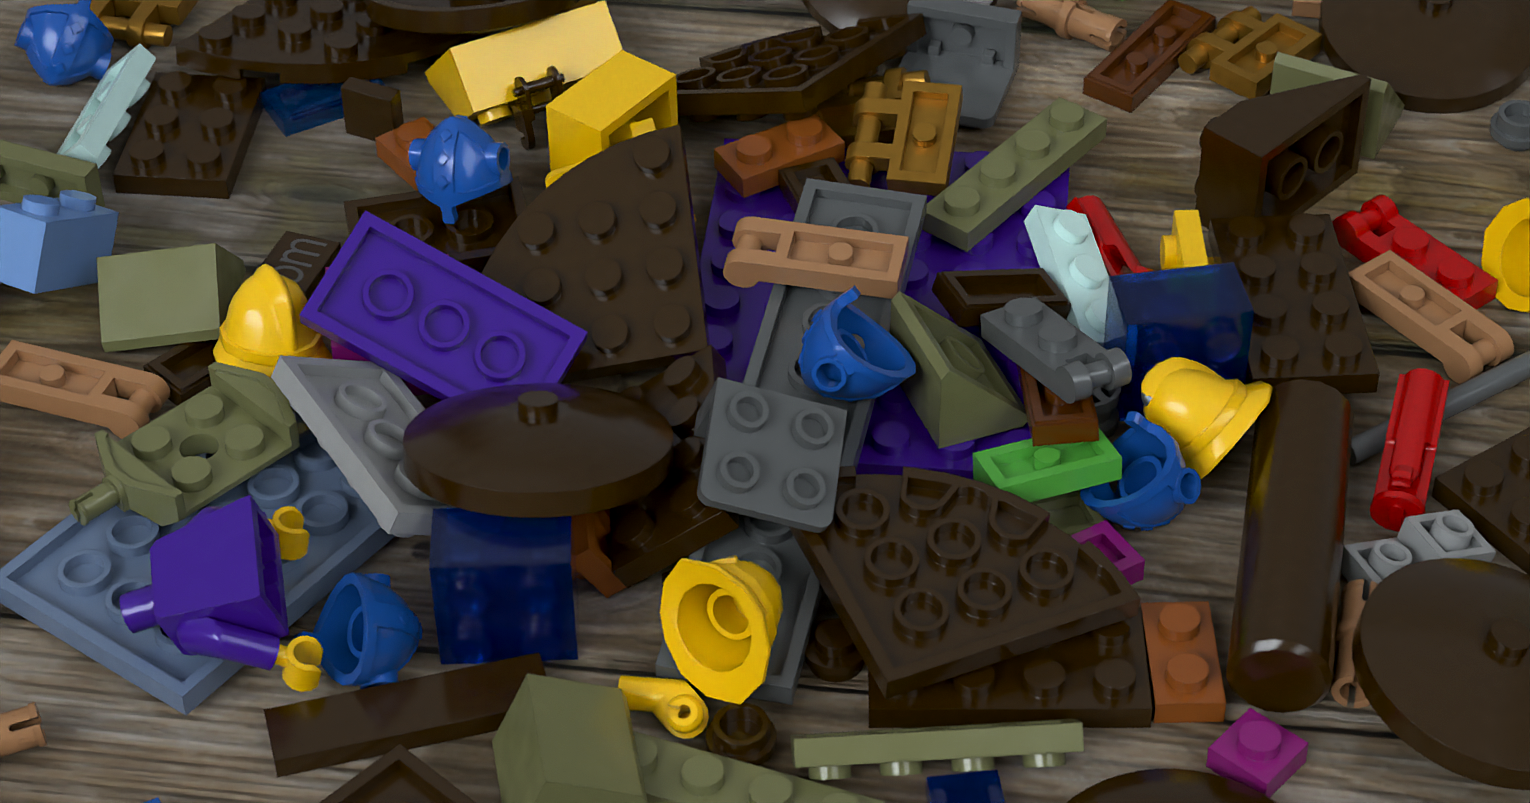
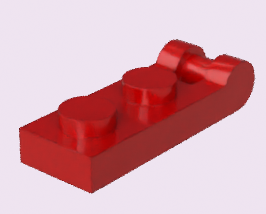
(1382, 229)

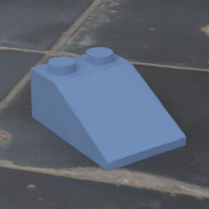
(54, 241)

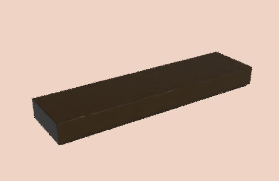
(402, 712)

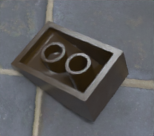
(1281, 150)

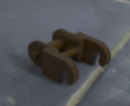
(525, 111)

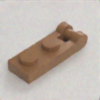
(816, 257)
(1430, 316)
(80, 387)

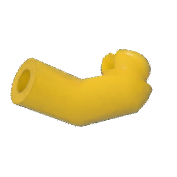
(669, 700)

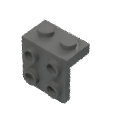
(969, 48)
(770, 455)

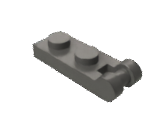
(1054, 350)

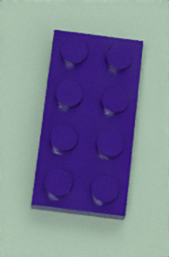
(435, 317)

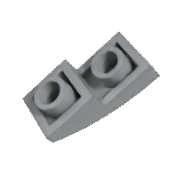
(1419, 539)

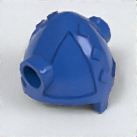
(65, 42)
(458, 164)
(836, 362)
(1153, 479)
(366, 631)

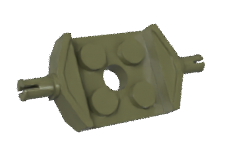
(155, 470)

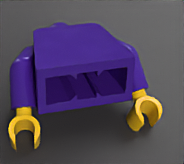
(224, 591)

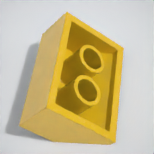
(480, 74)

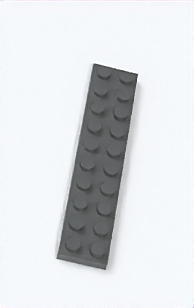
(777, 369)

